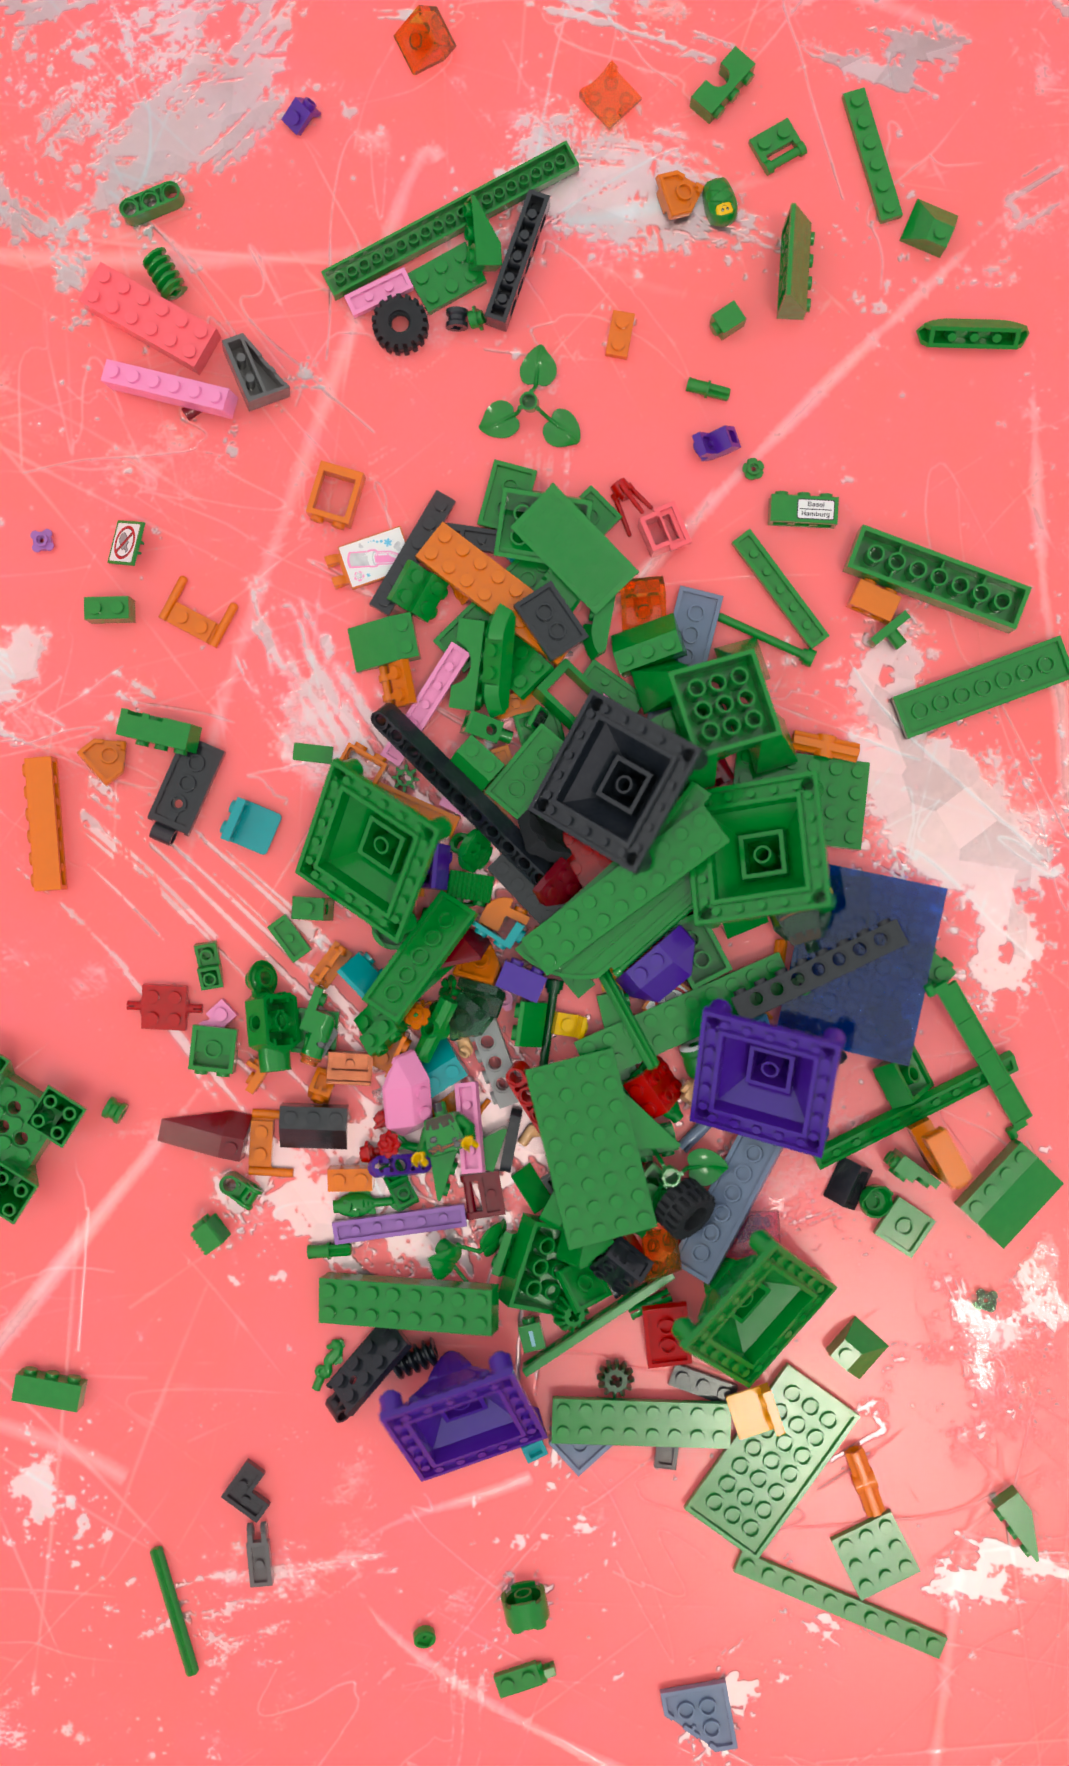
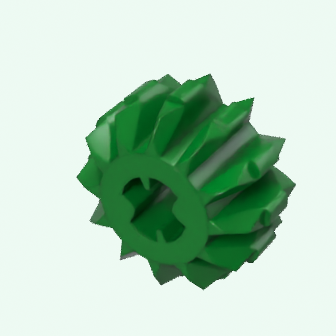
(565, 1317)

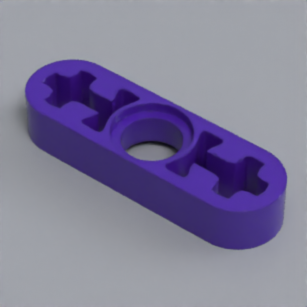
(391, 1171)

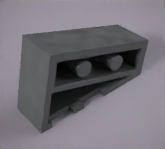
(254, 376)

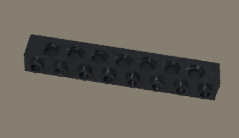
(893, 940)

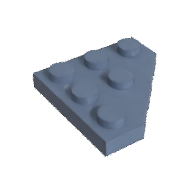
(703, 1712)

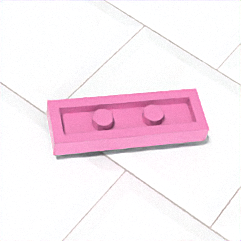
(368, 297)

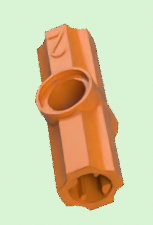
(825, 746)
(864, 1481)

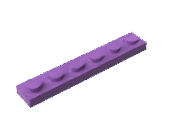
(399, 1223)

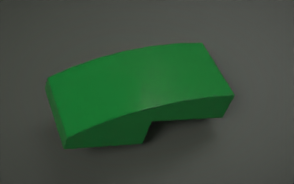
(209, 965)
(400, 1189)

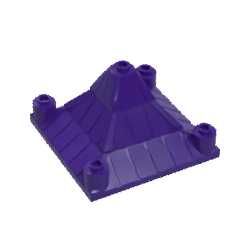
(765, 1080)
(461, 1416)

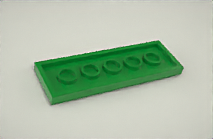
(420, 957)

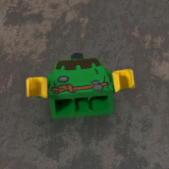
(444, 1134)

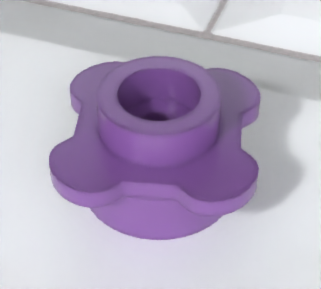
(47, 545)

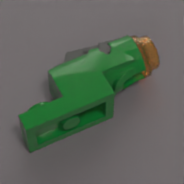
(320, 1029)

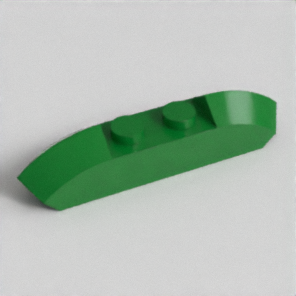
(973, 333)
(598, 630)
(498, 660)

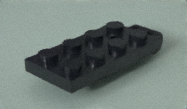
(189, 781)
(370, 1366)

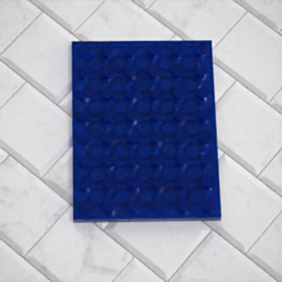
(883, 999)

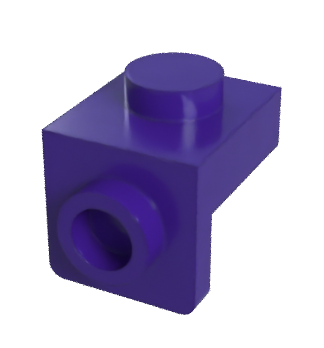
(300, 114)

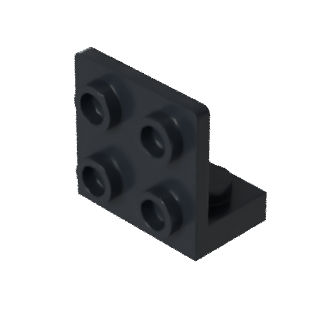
(622, 1266)

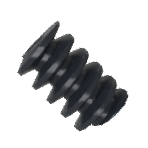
(417, 1358)

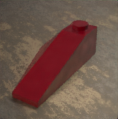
(213, 1134)

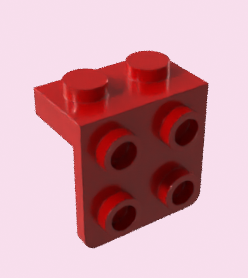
(655, 1089)

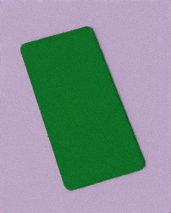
(312, 753)

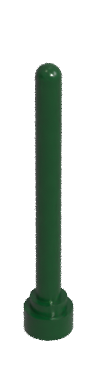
(553, 988)

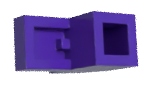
(716, 443)

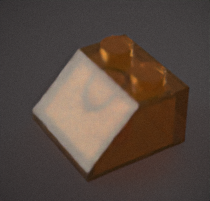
(424, 39)
(642, 601)

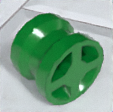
(114, 1110)

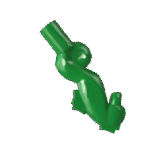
(333, 1357)

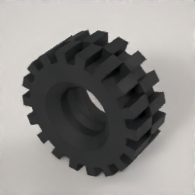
(405, 340)

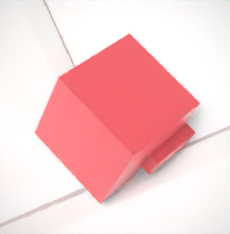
(663, 530)

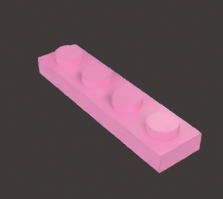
(468, 1103)

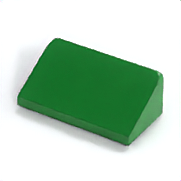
(531, 1187)

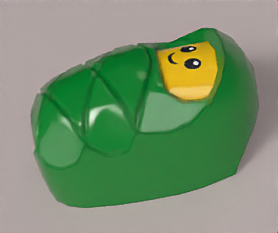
(719, 202)

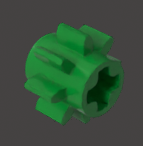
(401, 773)

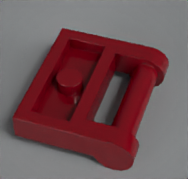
(490, 1193)

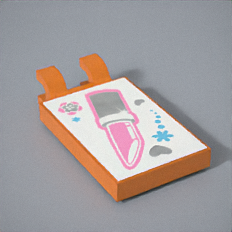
(366, 559)

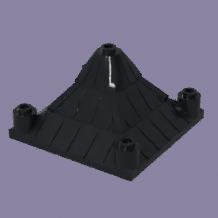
(616, 781)

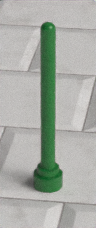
(806, 656)

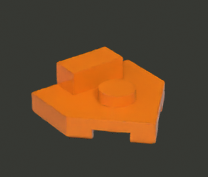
(677, 194)
(104, 759)
(484, 970)

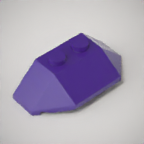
(660, 968)

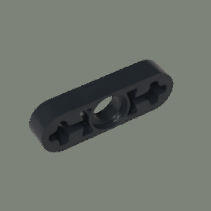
(511, 1139)

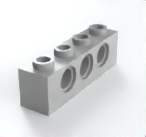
(501, 1096)

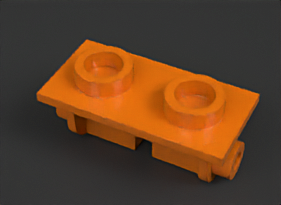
(332, 961)

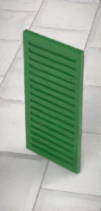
(574, 548)

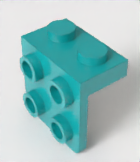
(250, 825)
(515, 934)

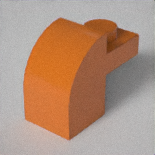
(498, 909)

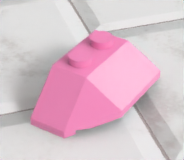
(406, 1095)

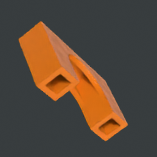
(940, 1153)

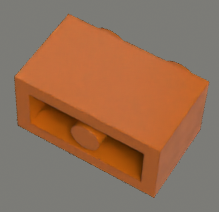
(874, 601)
(349, 1178)

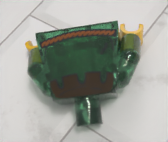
(802, 927)

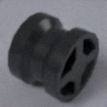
(456, 319)

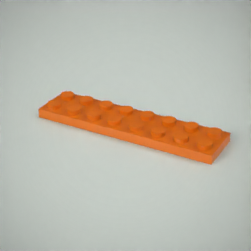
(476, 577)

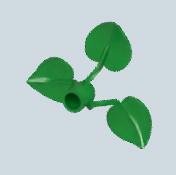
(500, 418)
(703, 1166)
(449, 1253)

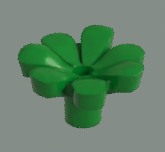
(449, 987)

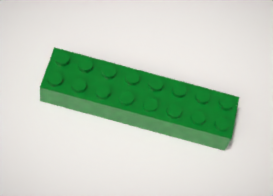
(937, 579)
(409, 1303)

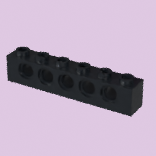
(517, 260)

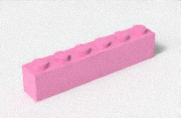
(169, 388)

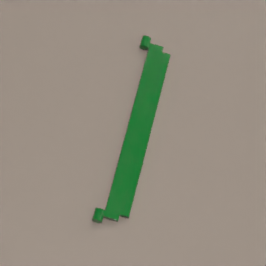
(983, 1053)

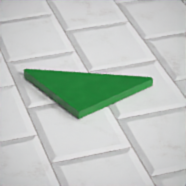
(646, 1130)

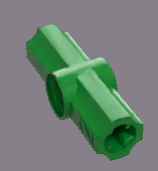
(436, 1029)

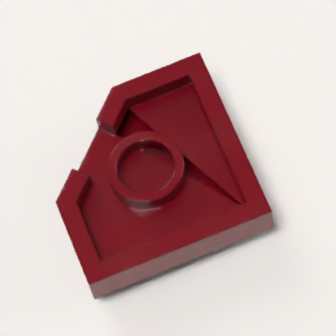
(557, 884)

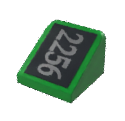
(537, 716)

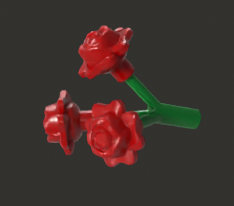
(388, 1143)

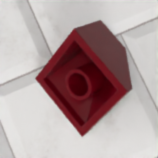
(469, 949)

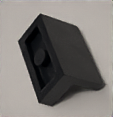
(847, 1183)

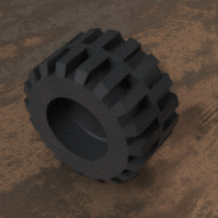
(685, 1208)

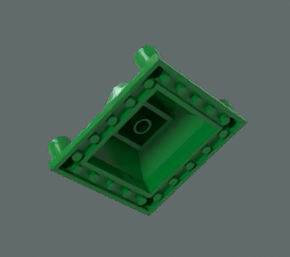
(369, 849)
(773, 853)
(753, 1309)

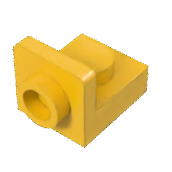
(569, 1025)

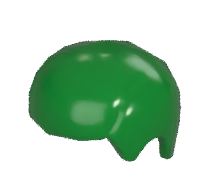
(876, 1200)

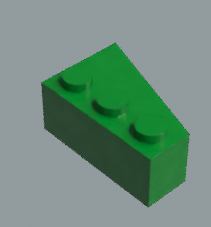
(159, 731)

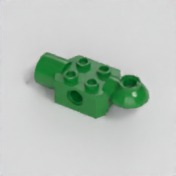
(270, 1019)

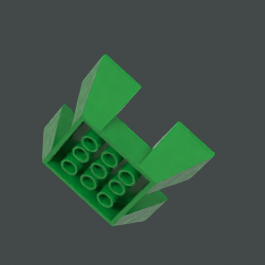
(739, 673)
(44, 1119)

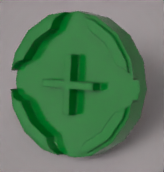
(473, 851)

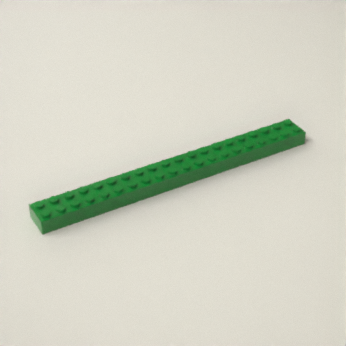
(448, 221)

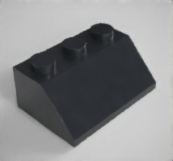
(313, 1125)

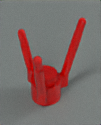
(624, 490)

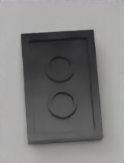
(550, 621)

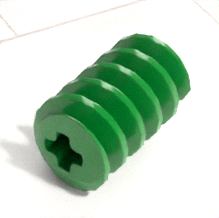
(164, 275)

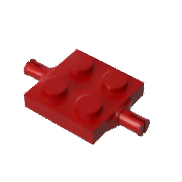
(164, 1007)

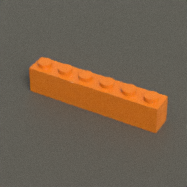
(45, 823)

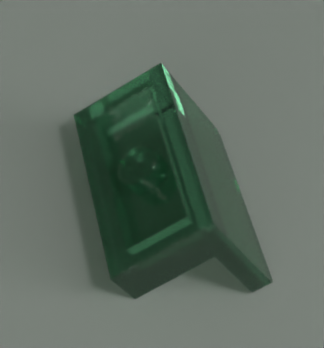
(486, 995)

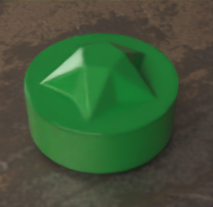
(424, 1636)

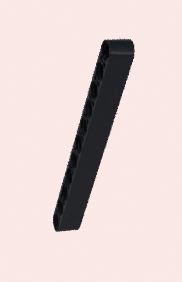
(458, 790)

